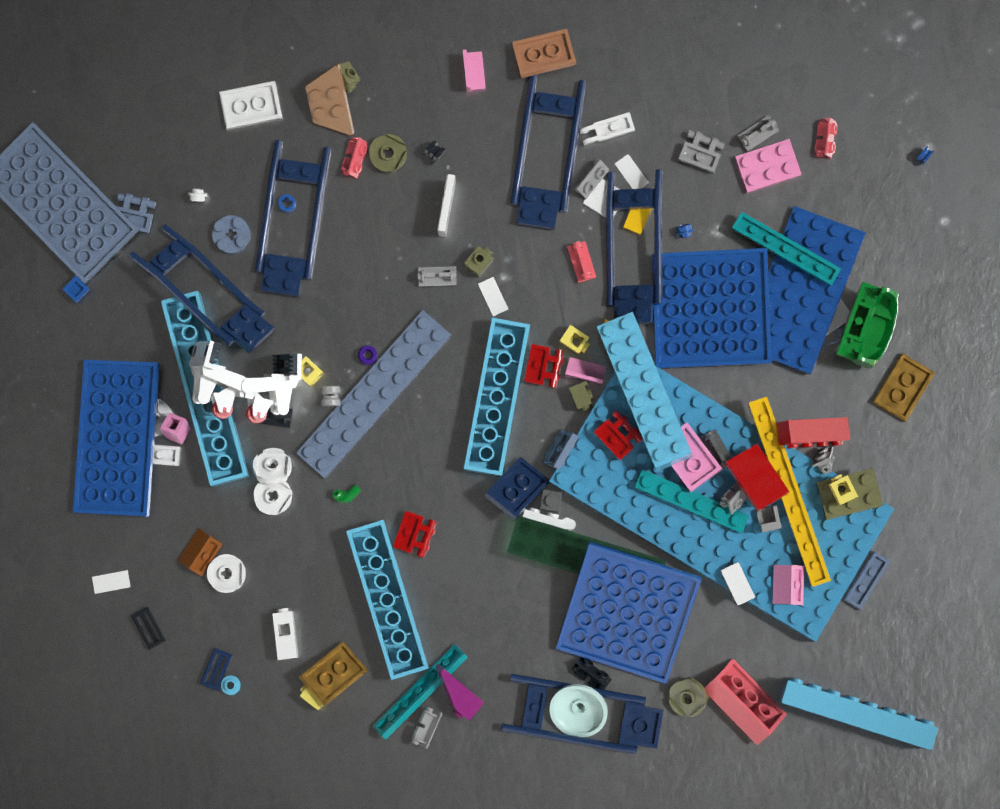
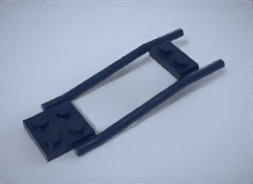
(537, 205)
(282, 273)
(634, 298)
(244, 327)
(638, 726)

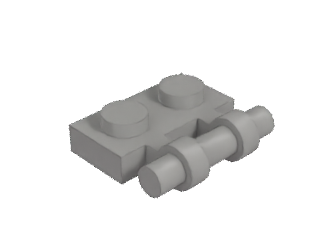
(699, 156)

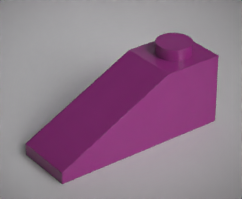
(458, 695)

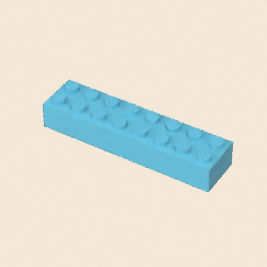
(644, 391)
(497, 397)
(387, 599)
(860, 715)

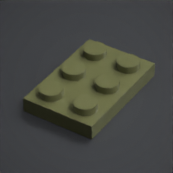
(865, 487)

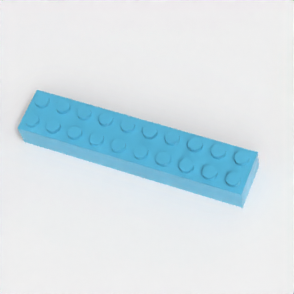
(216, 436)

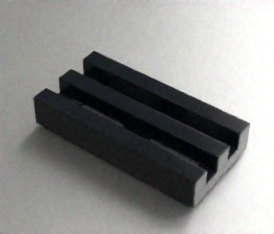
(156, 642)

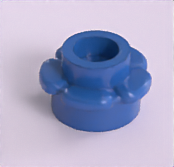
(684, 230)

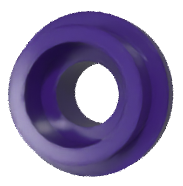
(363, 350)

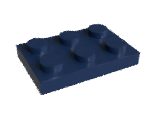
(517, 488)

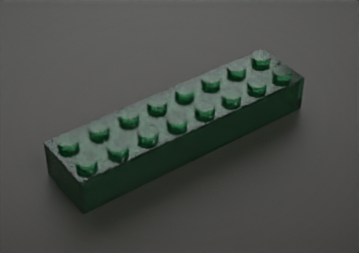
(557, 546)

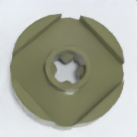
(383, 143)
(693, 688)

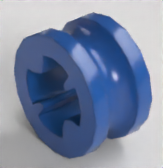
(924, 155)
(291, 199)

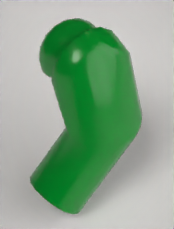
(346, 496)

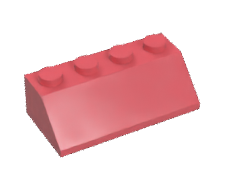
(745, 702)

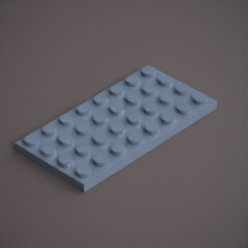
(61, 203)

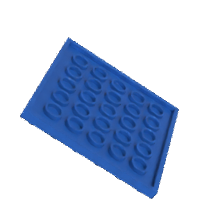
(713, 309)
(628, 612)

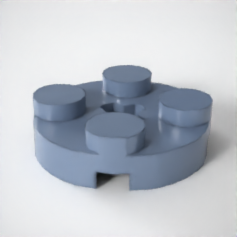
(240, 240)

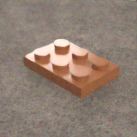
(544, 53)

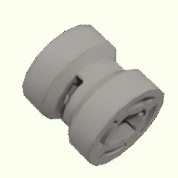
(330, 401)

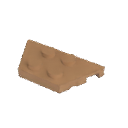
(329, 101)

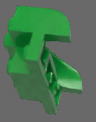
(869, 325)

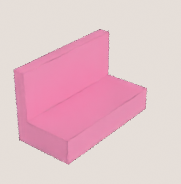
(474, 71)
(585, 371)
(788, 584)

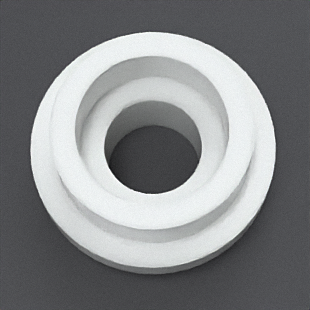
(197, 195)

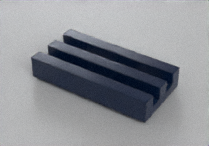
(216, 687)

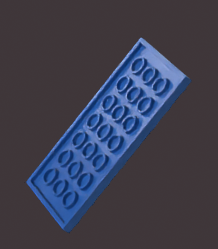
(799, 301)
(116, 437)

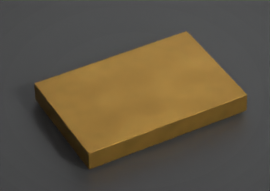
(903, 387)
(333, 674)

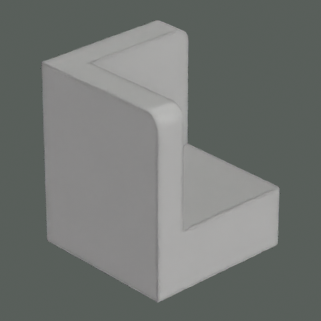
(769, 519)

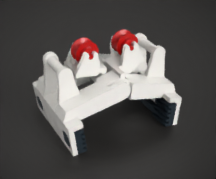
(278, 384)

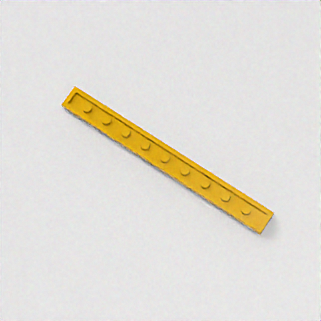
(793, 501)

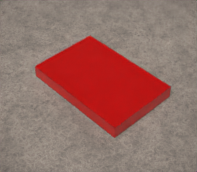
(757, 477)

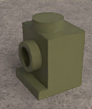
(581, 396)

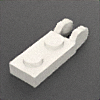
(609, 128)
(550, 518)

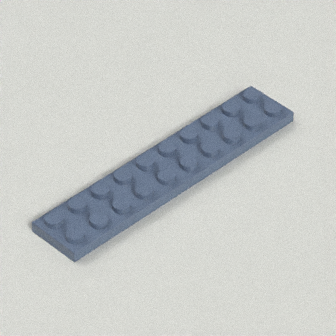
(373, 394)

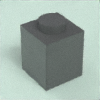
(551, 501)

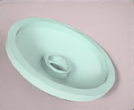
(578, 719)

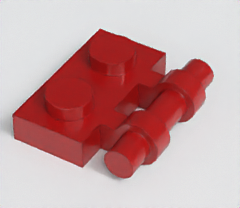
(537, 366)
(614, 439)
(409, 531)

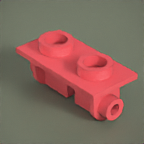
(827, 129)
(357, 149)
(581, 261)

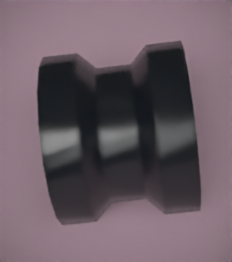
(434, 152)

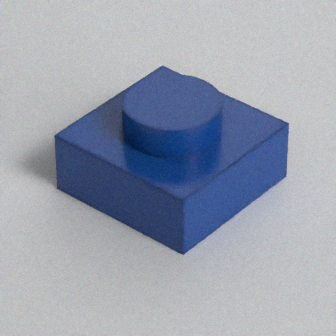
(76, 289)

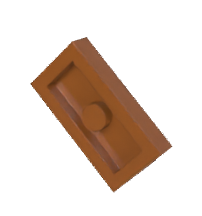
(200, 552)

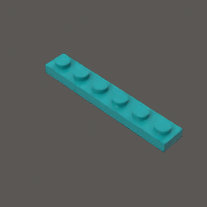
(786, 248)
(691, 501)
(418, 692)

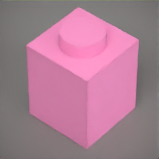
(175, 428)

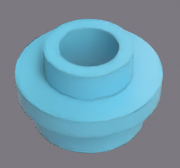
(235, 689)

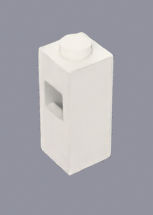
(285, 634)

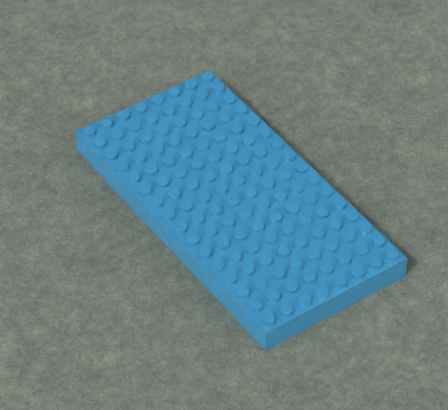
(608, 484)

